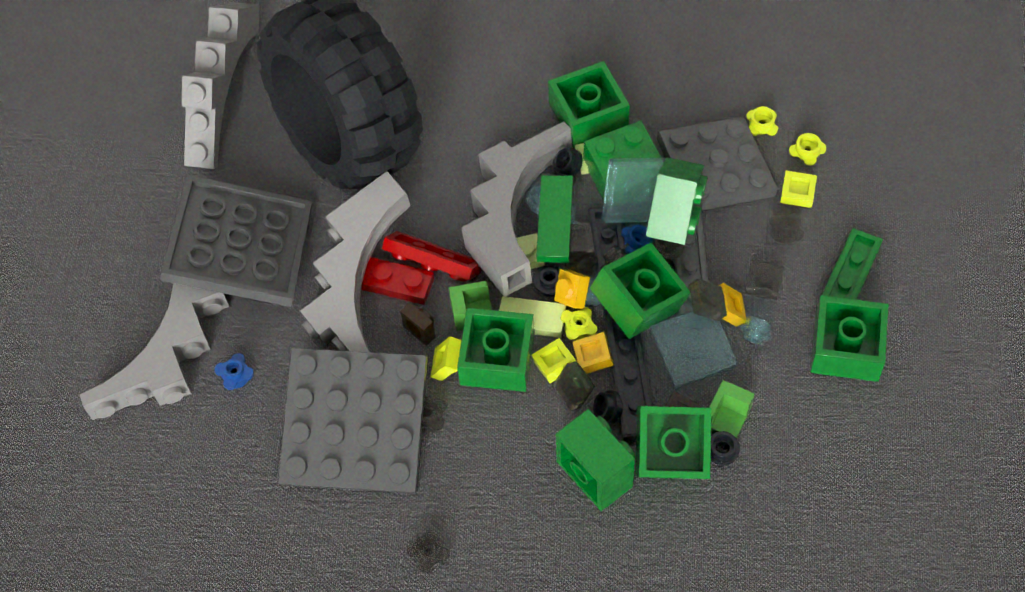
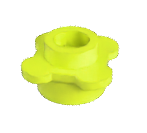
(764, 115)
(811, 142)
(575, 331)

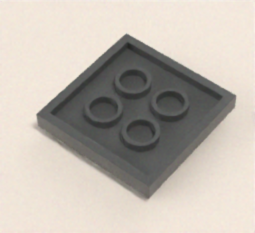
(729, 160)

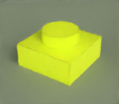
(798, 189)
(445, 358)
(552, 359)

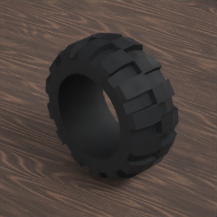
(339, 91)

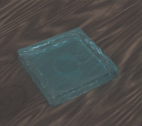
(630, 189)
(692, 348)

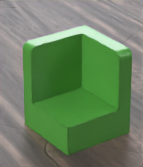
(468, 296)
(730, 408)

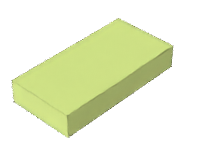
(546, 314)

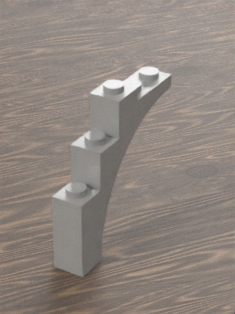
(206, 89)
(496, 202)
(356, 231)
(158, 366)

